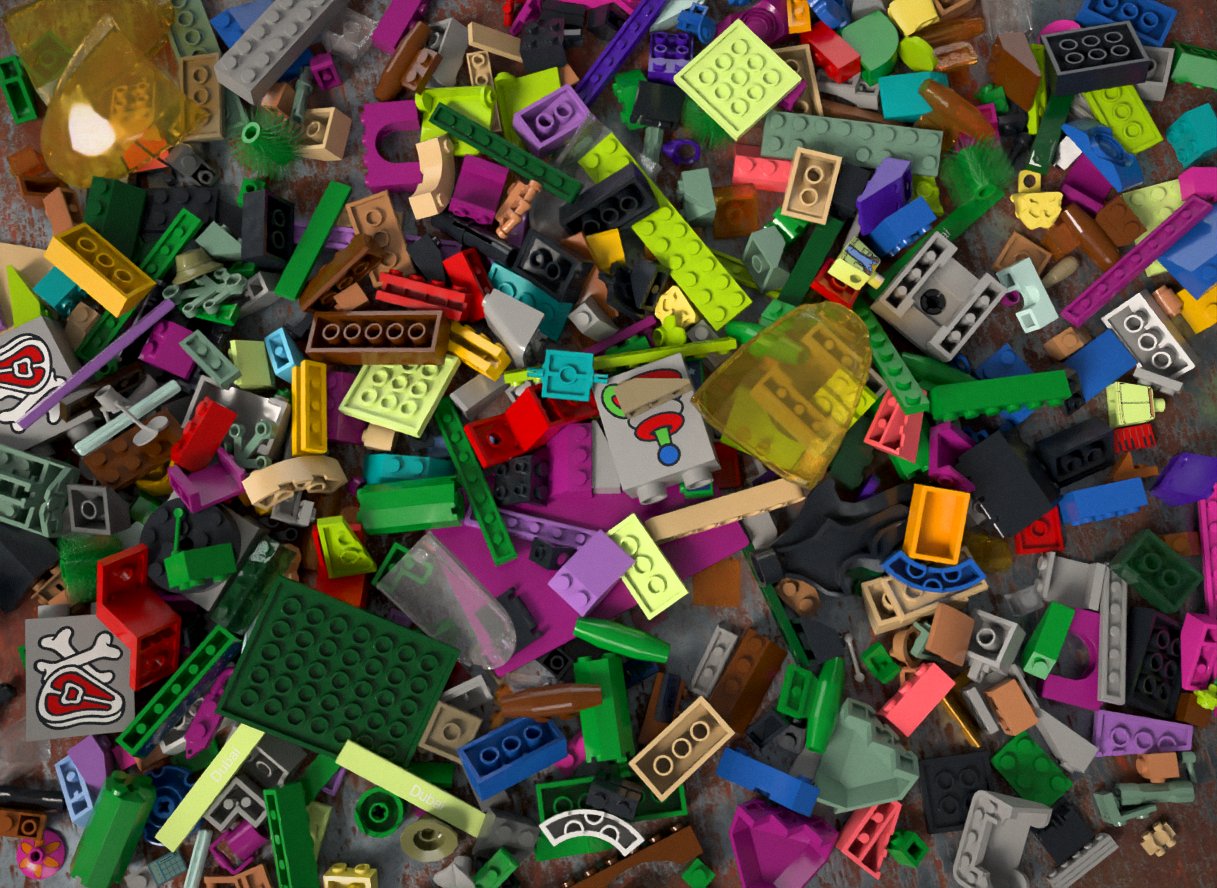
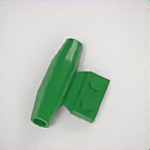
(744, 331)
(932, 373)
(621, 639)
(814, 699)

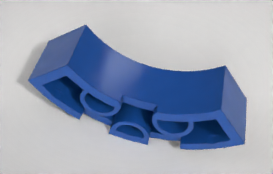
(932, 579)
(770, 782)

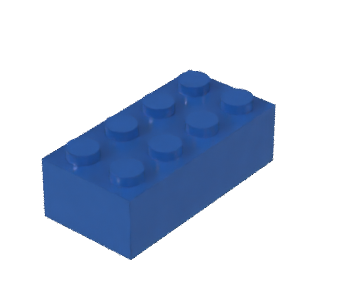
(1148, 17)

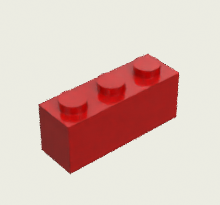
(831, 52)
(468, 271)
(202, 435)

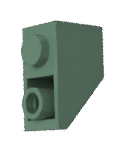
(220, 243)

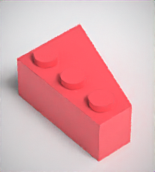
(894, 431)
(915, 699)
(868, 834)

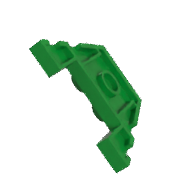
(227, 313)

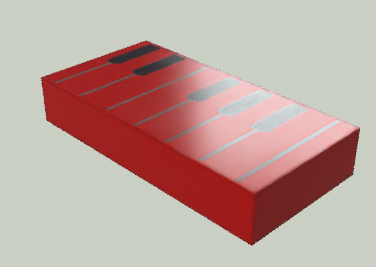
(1133, 438)

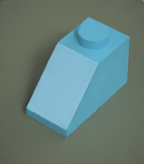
(283, 353)

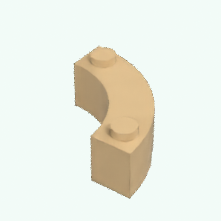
(438, 176)
(284, 478)

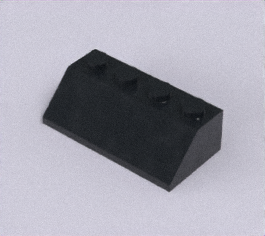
(610, 204)

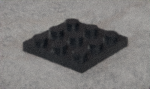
(949, 786)

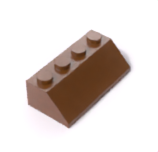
(346, 268)
(746, 679)

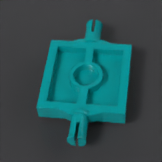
(567, 375)

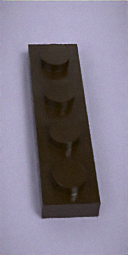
(84, 399)

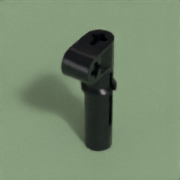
(472, 235)

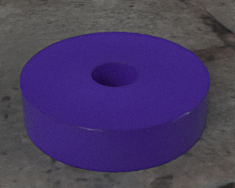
(867, 488)

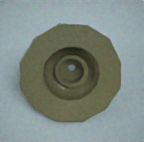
(193, 264)
(428, 839)

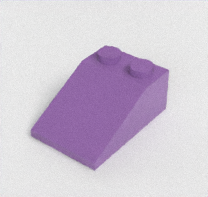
(550, 121)
(591, 573)

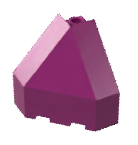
(779, 845)

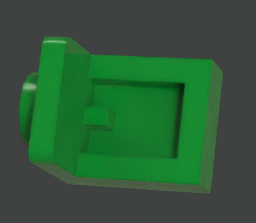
(993, 94)
(880, 663)

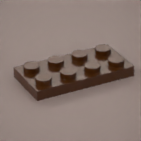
(124, 463)

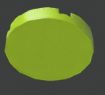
(917, 54)

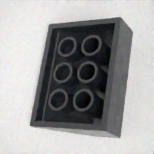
(1094, 58)
(1153, 662)

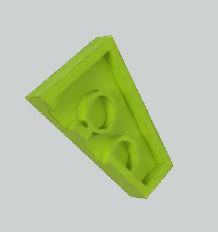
(927, 188)
(343, 549)

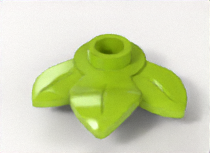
(669, 333)

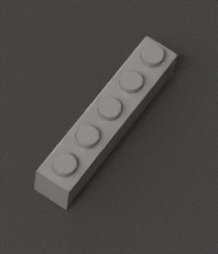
(1082, 861)

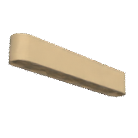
(723, 510)

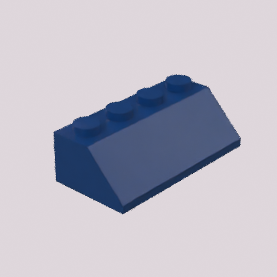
(511, 754)

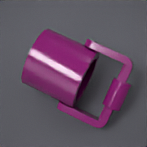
(243, 841)

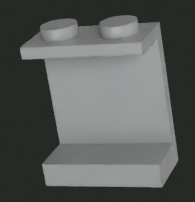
(1070, 581)
(978, 704)

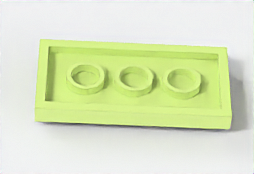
(651, 577)

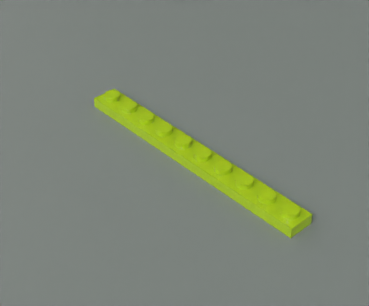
(632, 359)

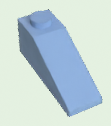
(76, 792)

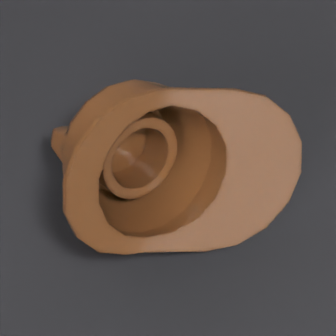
(902, 645)

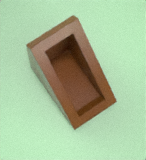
(37, 188)

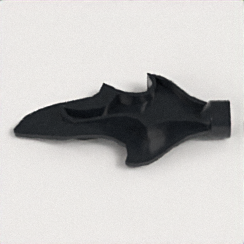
(836, 537)

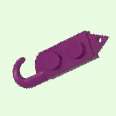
(206, 721)

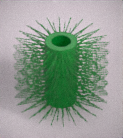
(708, 125)
(267, 143)
(976, 172)
(84, 566)

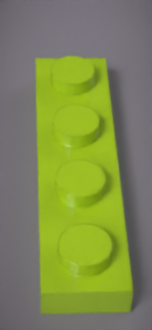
(1040, 101)

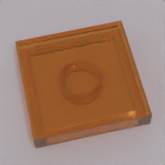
(717, 585)

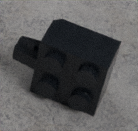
(547, 44)
(848, 187)

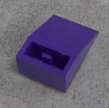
(668, 56)
(885, 193)
(1186, 479)

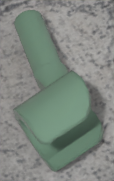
(1189, 758)

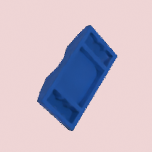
(1105, 153)

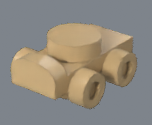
(1155, 839)

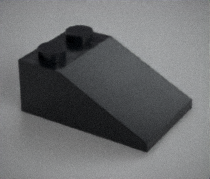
(552, 267)

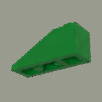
(1047, 640)

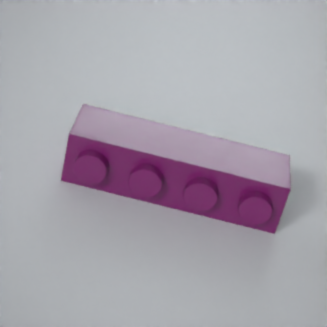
(397, 22)

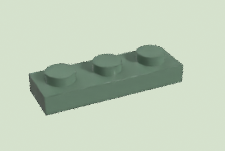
(210, 359)

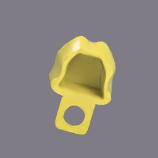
(912, 15)
(1035, 206)
(679, 304)

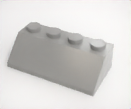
(1151, 337)

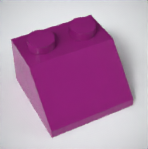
(164, 350)

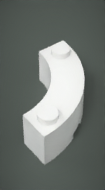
(591, 823)

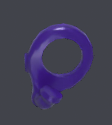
(671, 149)

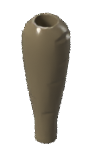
(1060, 271)

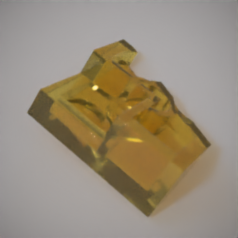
(988, 553)

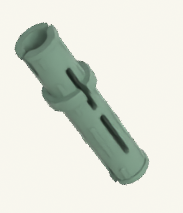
(303, 90)

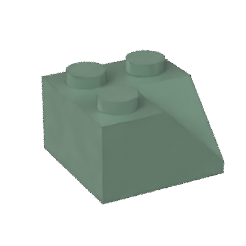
(696, 198)
(764, 259)

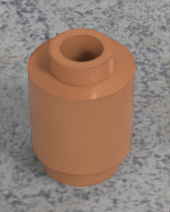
(1167, 301)

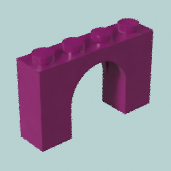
(379, 122)
(1083, 690)

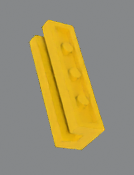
(477, 351)
(309, 409)

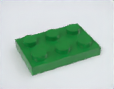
(1029, 770)

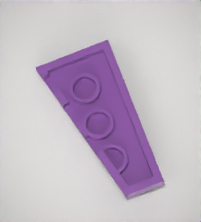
(1130, 734)

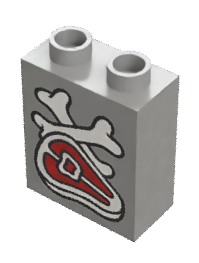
(32, 365)
(75, 676)

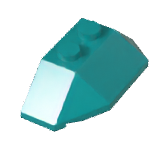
(395, 468)

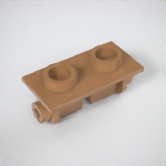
(47, 588)

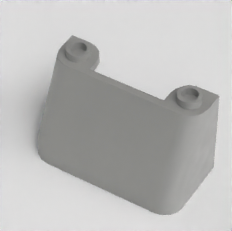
(515, 327)
(250, 411)
(996, 839)

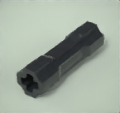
(44, 800)

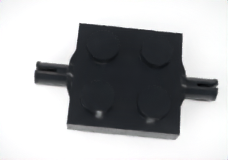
(620, 291)

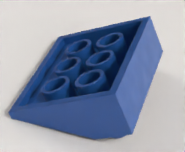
(237, 20)
(1194, 257)

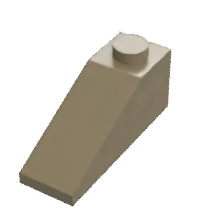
(647, 393)

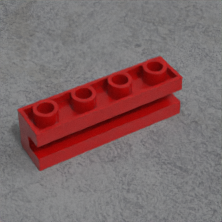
(424, 296)

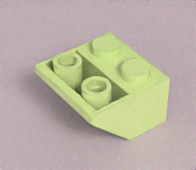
(254, 364)

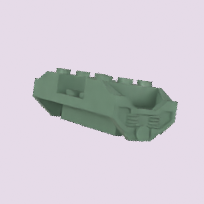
(34, 490)

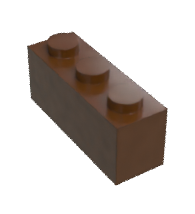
(650, 727)

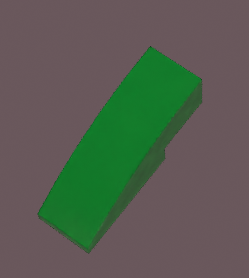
(17, 90)

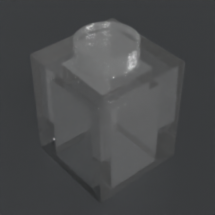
(1024, 600)

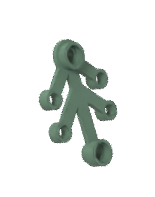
(232, 284)
(264, 430)

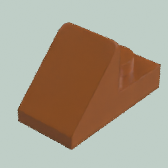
(1126, 470)

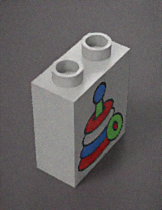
(661, 444)

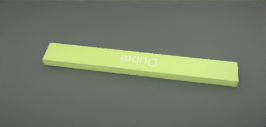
(209, 786)
(411, 787)

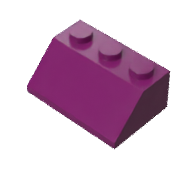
(341, 427)
(570, 462)

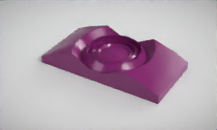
(765, 19)

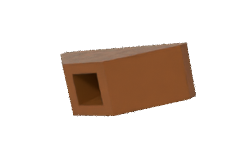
(22, 823)

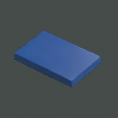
(1100, 363)

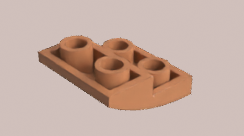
(950, 634)

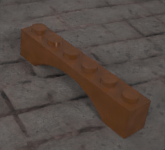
(675, 846)

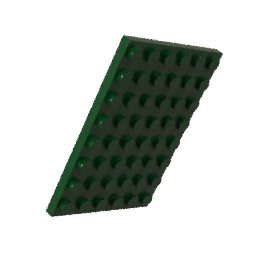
(336, 674)

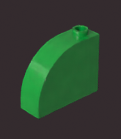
(875, 42)

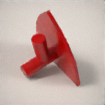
(508, 9)

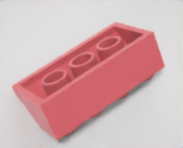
(763, 172)

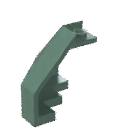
(863, 762)

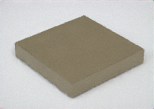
(449, 730)

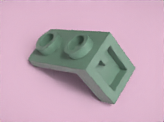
(1109, 808)

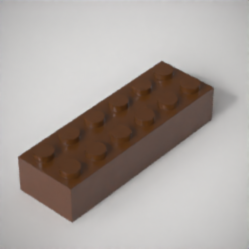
(379, 337)

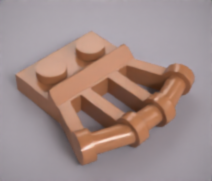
(515, 205)
(252, 878)

